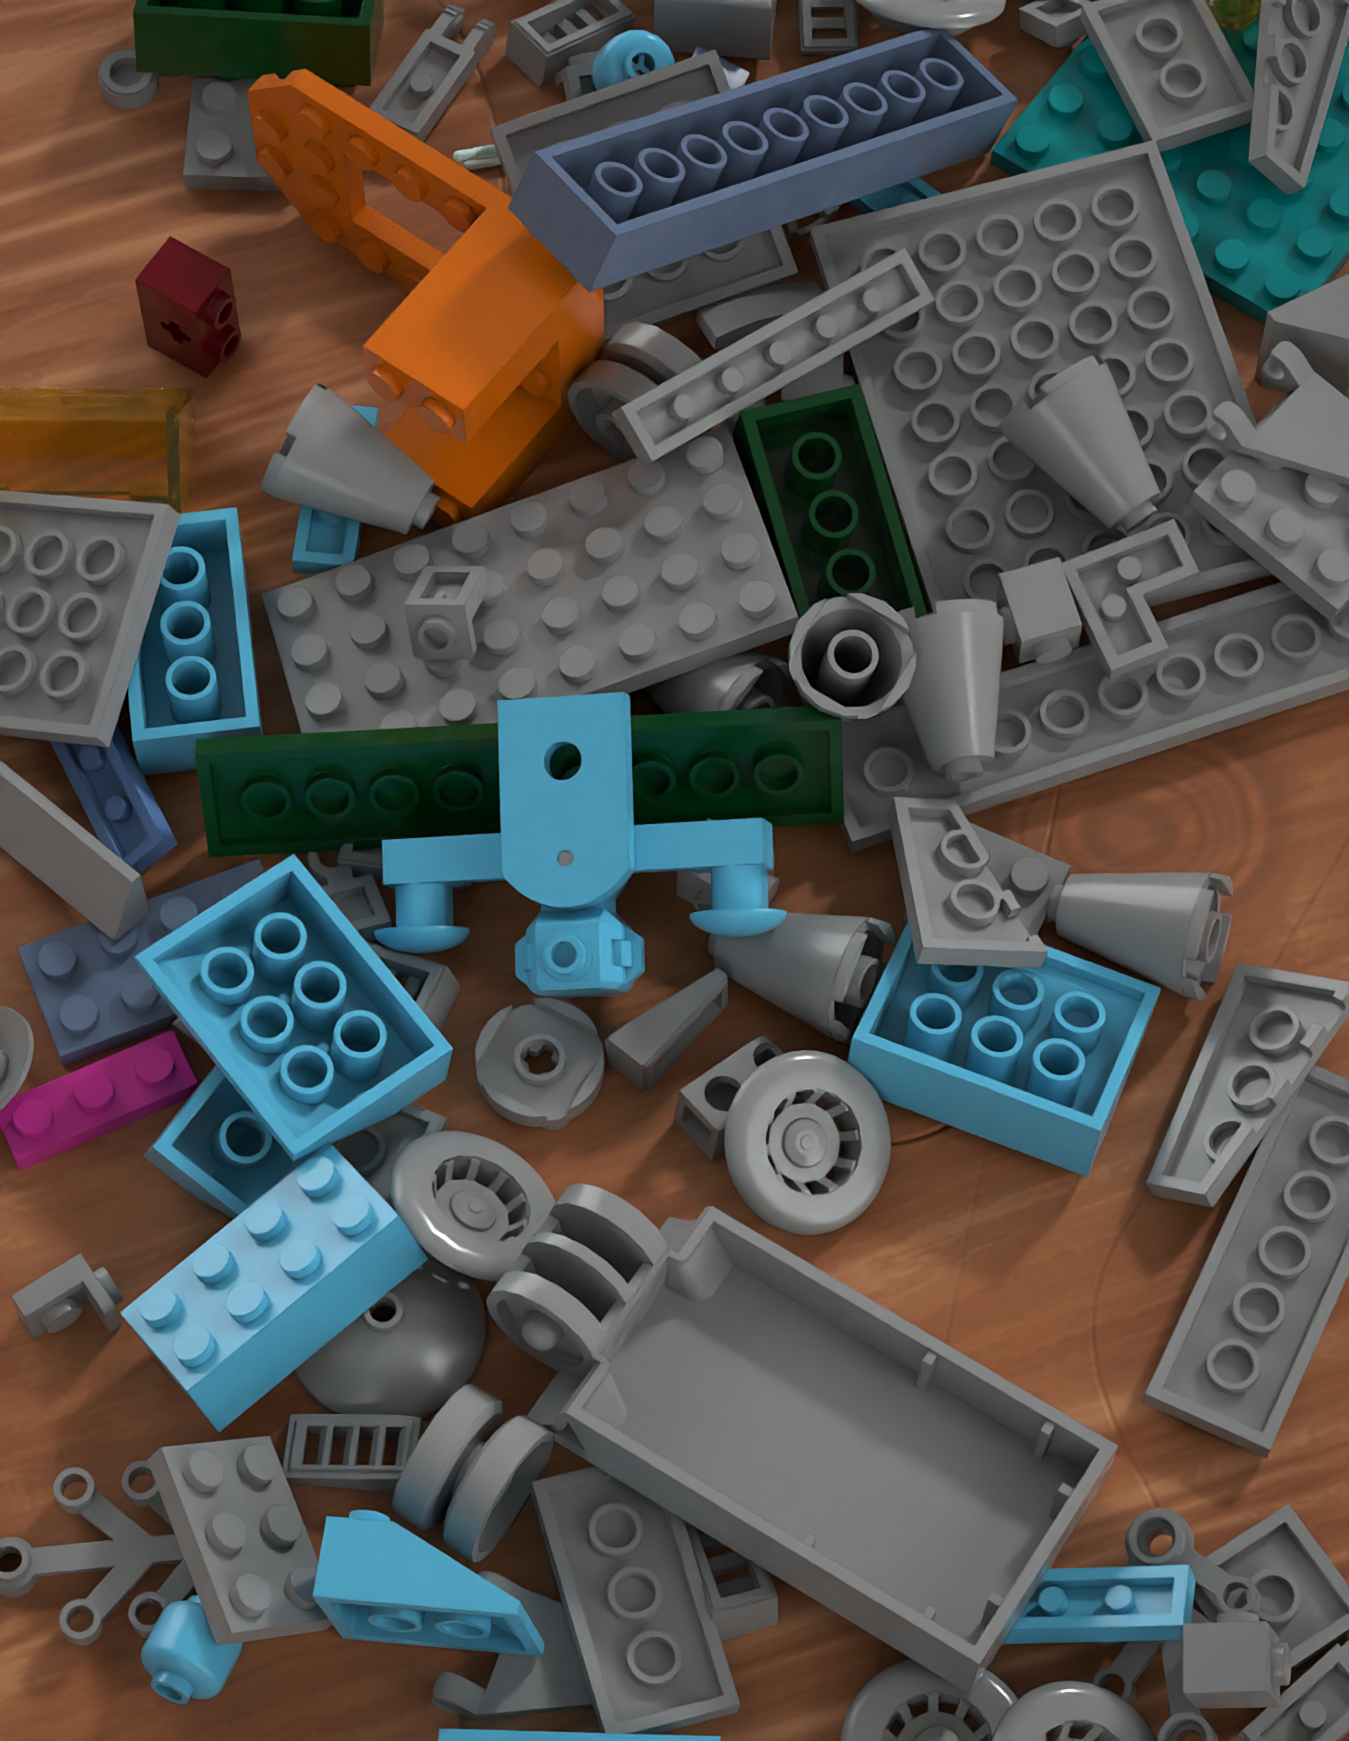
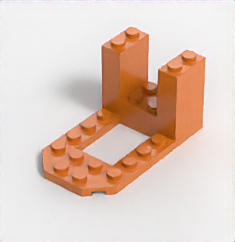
(485, 328)

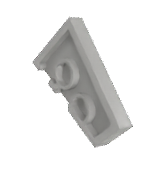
(950, 893)

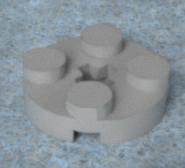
(546, 1098)

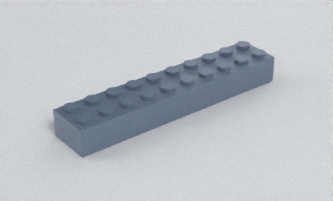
(759, 156)

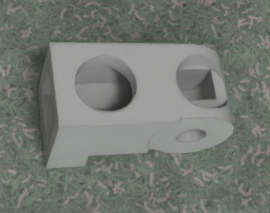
(706, 1101)

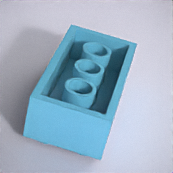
(197, 650)
(274, 1285)

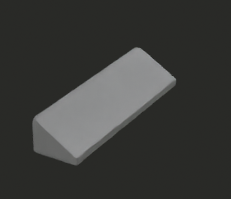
(69, 858)

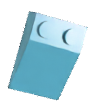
(399, 1589)

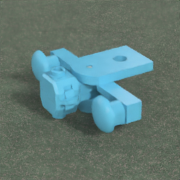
(573, 854)

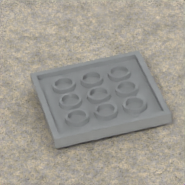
(682, 285)
(74, 609)

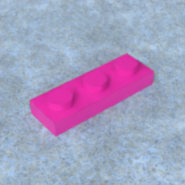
(96, 1099)

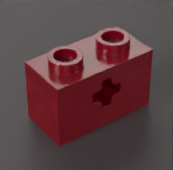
(188, 307)

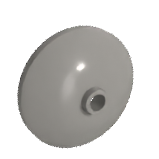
(412, 1359)

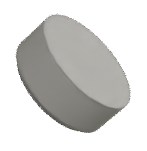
(122, 83)

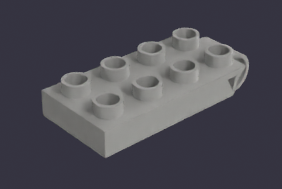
(800, 1423)

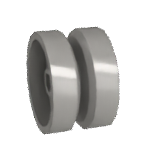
(629, 366)
(472, 1472)

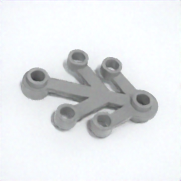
(127, 1554)
(1136, 1655)

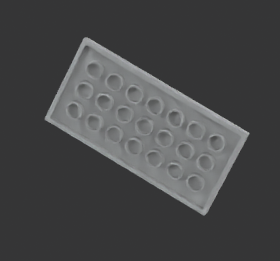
(585, 596)

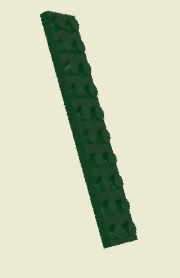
(445, 779)

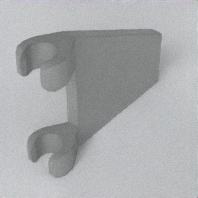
(1303, 433)
(522, 1681)

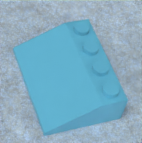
(297, 1010)
(1006, 1048)

